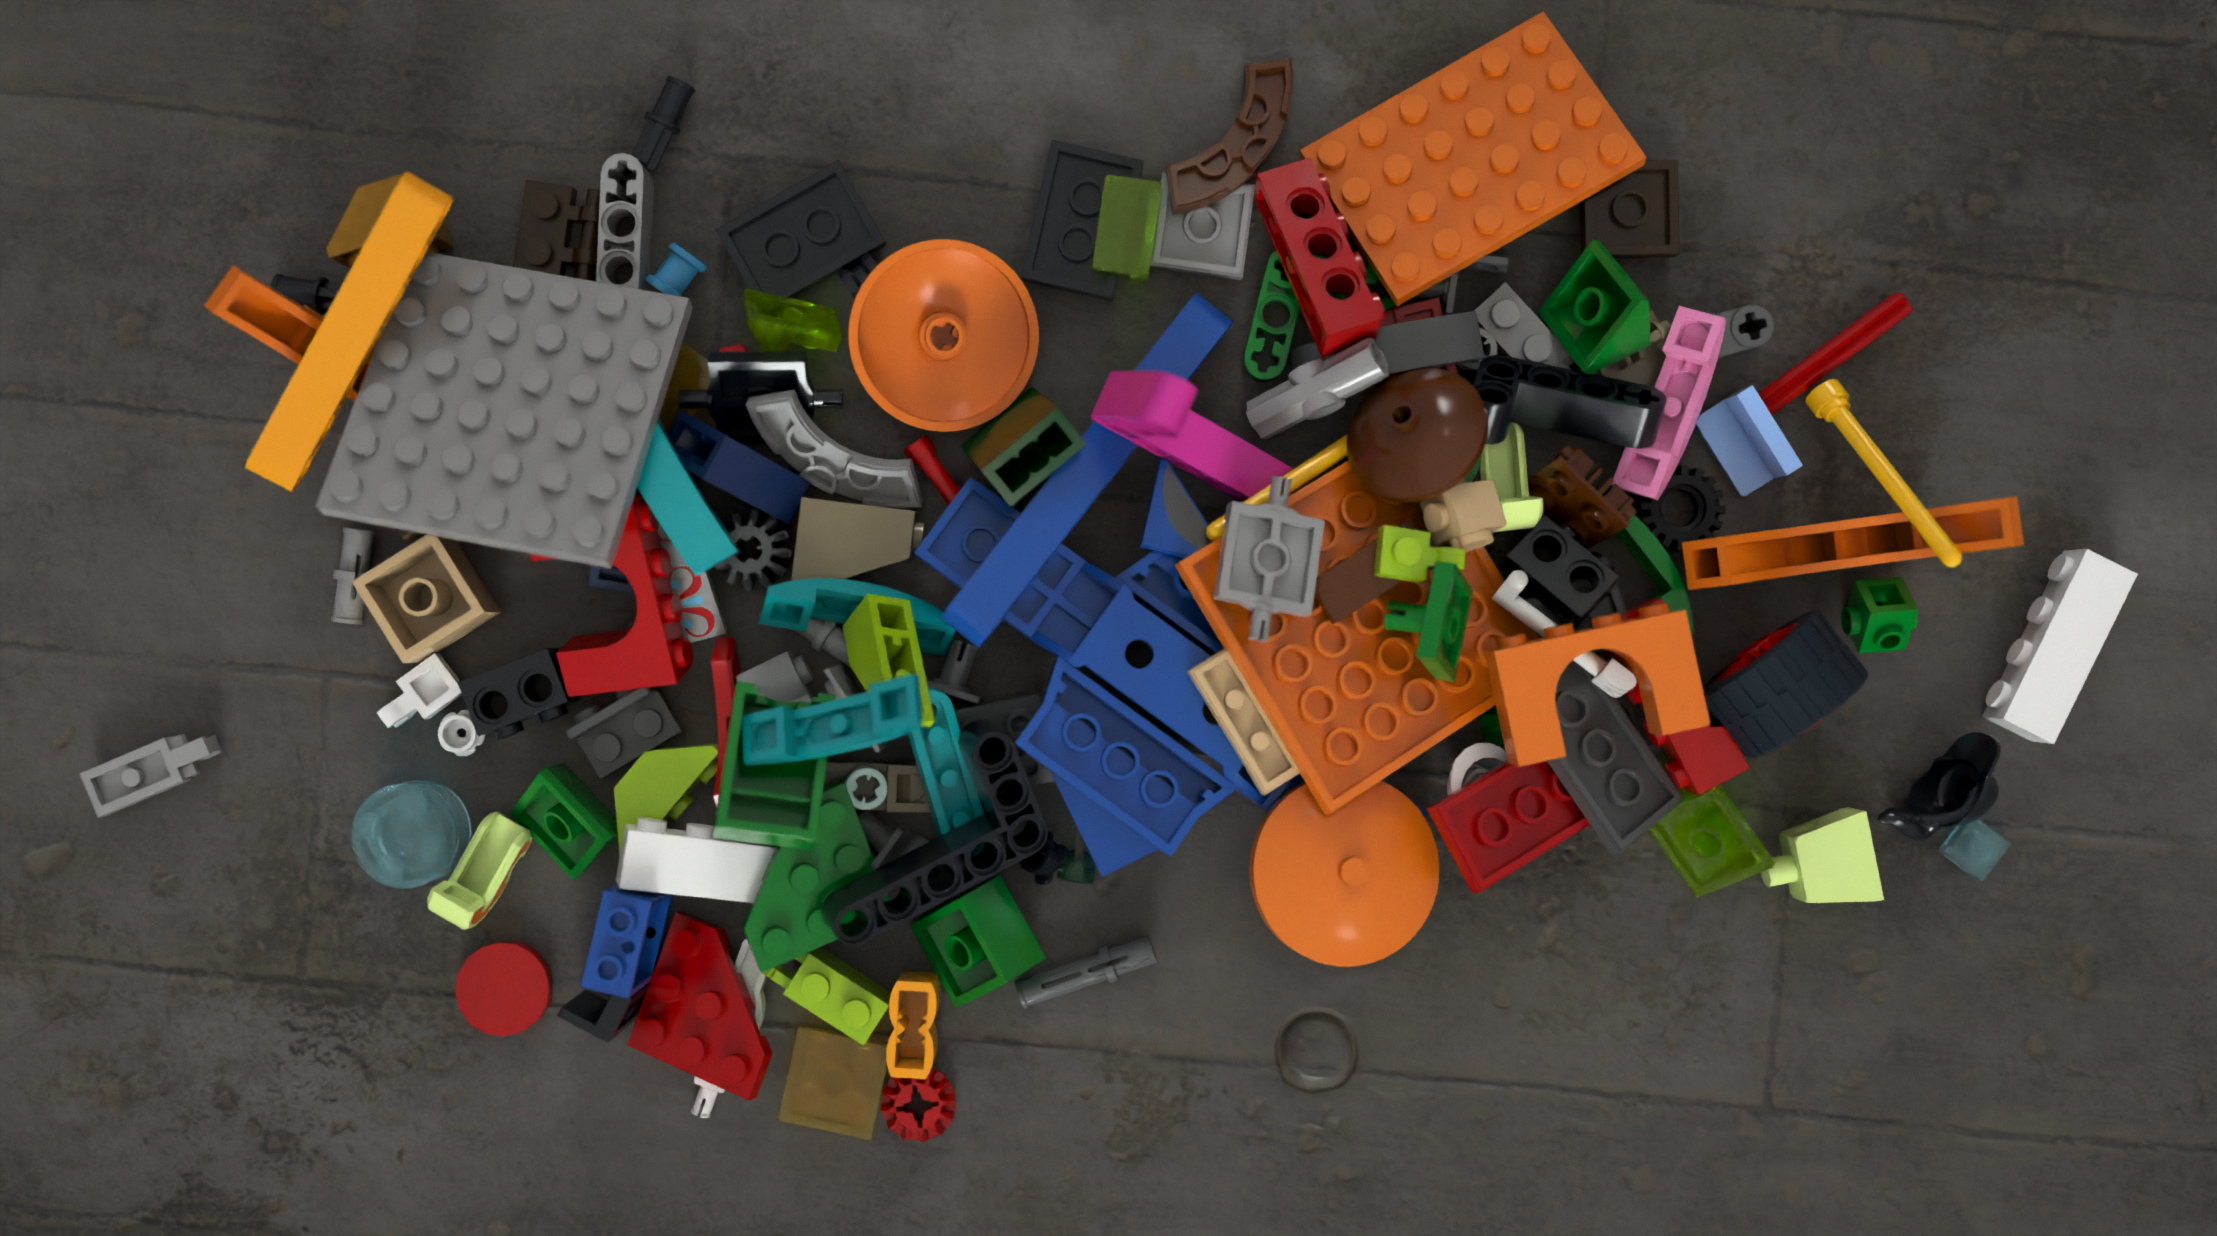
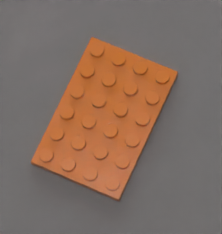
(1473, 158)

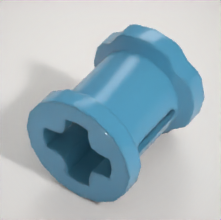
(676, 271)

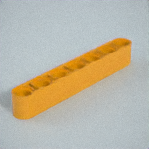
(349, 331)

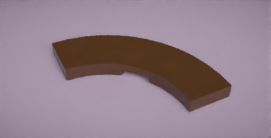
(1244, 148)

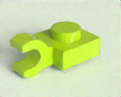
(1408, 555)

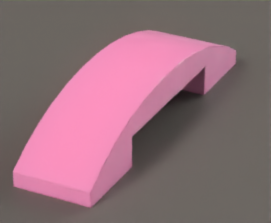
(1684, 380)

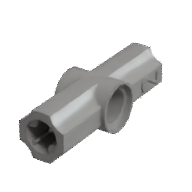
(1317, 388)

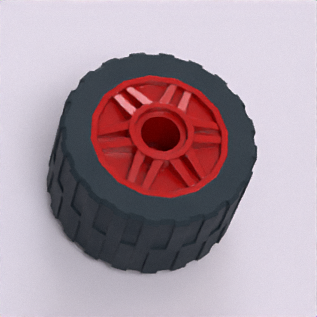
(1784, 684)

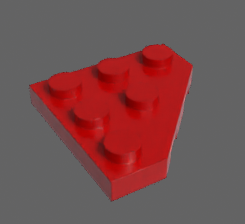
(701, 1011)

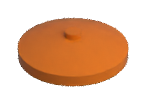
(943, 335)
(1345, 880)

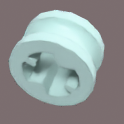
(880, 789)

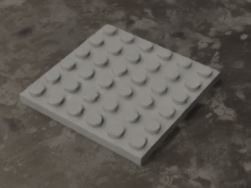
(508, 409)

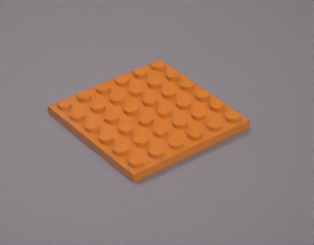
(1351, 692)

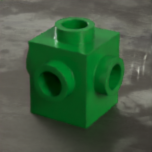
(1879, 615)

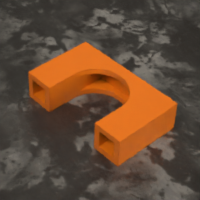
(1653, 645)

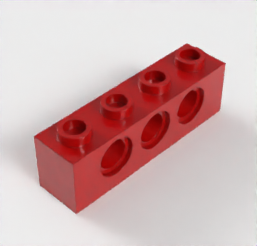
(1331, 321)

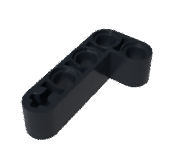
(1567, 402)

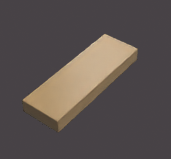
(1243, 721)

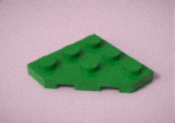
(788, 906)

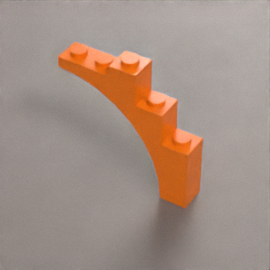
(269, 317)
(1847, 544)

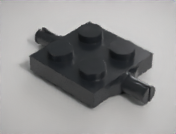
(749, 374)

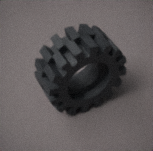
(1705, 503)

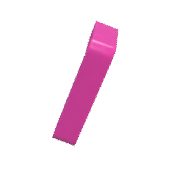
(1157, 416)

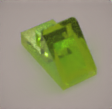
(784, 320)

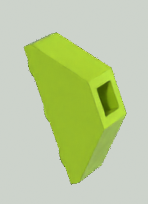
(662, 783)

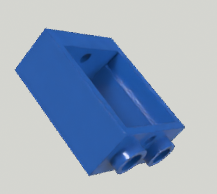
(620, 950)

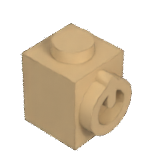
(1464, 515)

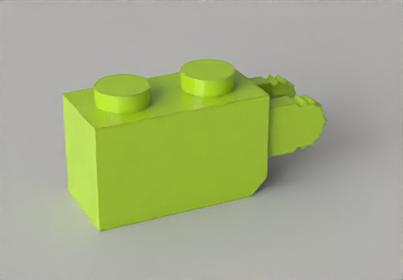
(834, 993)

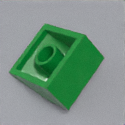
(978, 942)

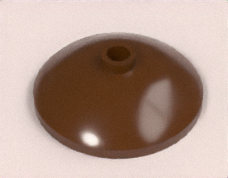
(1430, 448)

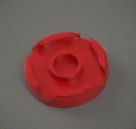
(504, 988)

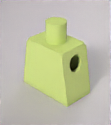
(1828, 860)

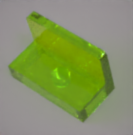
(1127, 227)

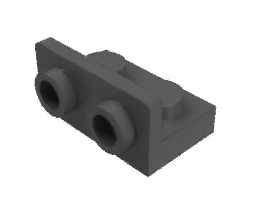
(625, 728)

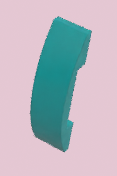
(682, 508)
(834, 600)
(833, 726)

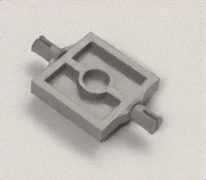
(1269, 559)

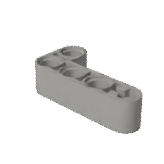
(613, 207)

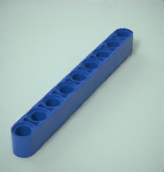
(1074, 486)

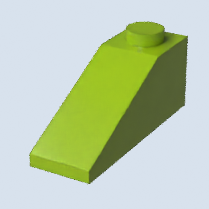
(885, 645)

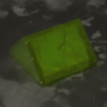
(1710, 842)

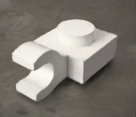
(426, 690)

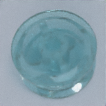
(410, 833)

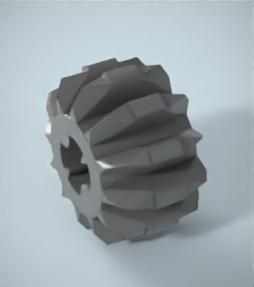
(754, 568)

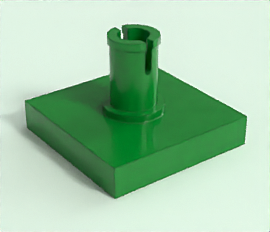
(1439, 622)

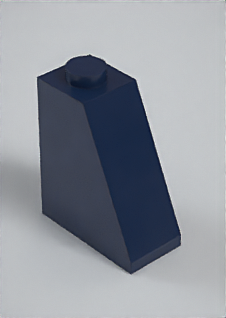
(736, 468)

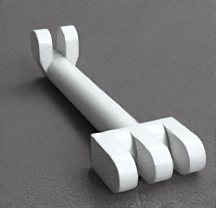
(1608, 676)

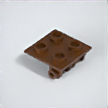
(1576, 502)

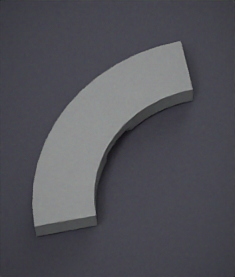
(827, 463)

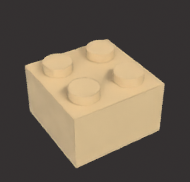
(426, 597)

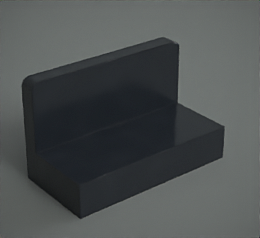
(602, 1017)

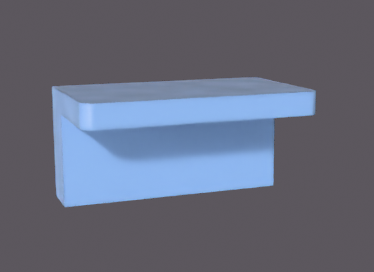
(1746, 441)

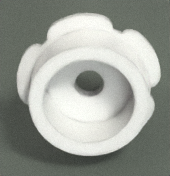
(449, 736)

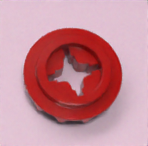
(935, 1118)

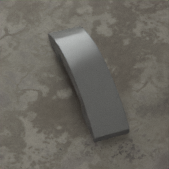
(1418, 343)

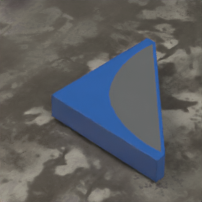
(1172, 518)

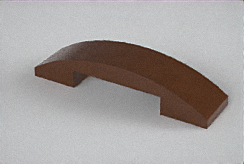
(1352, 582)

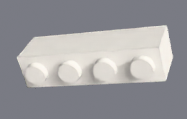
(2058, 645)
(690, 862)

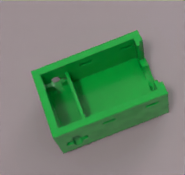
(768, 801)

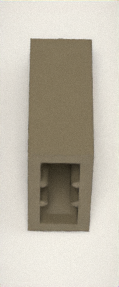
(852, 539)

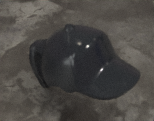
(1952, 791)

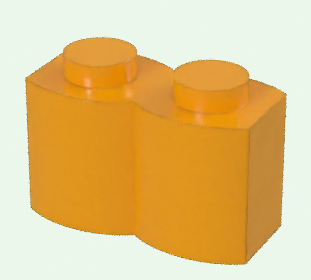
(912, 1014)

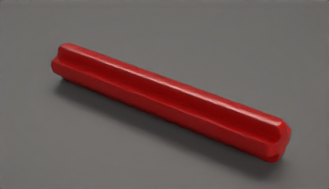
(1835, 352)

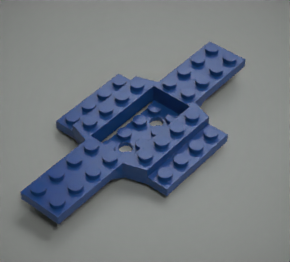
(1081, 727)

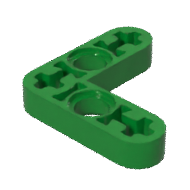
(1277, 290)

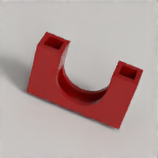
(654, 647)

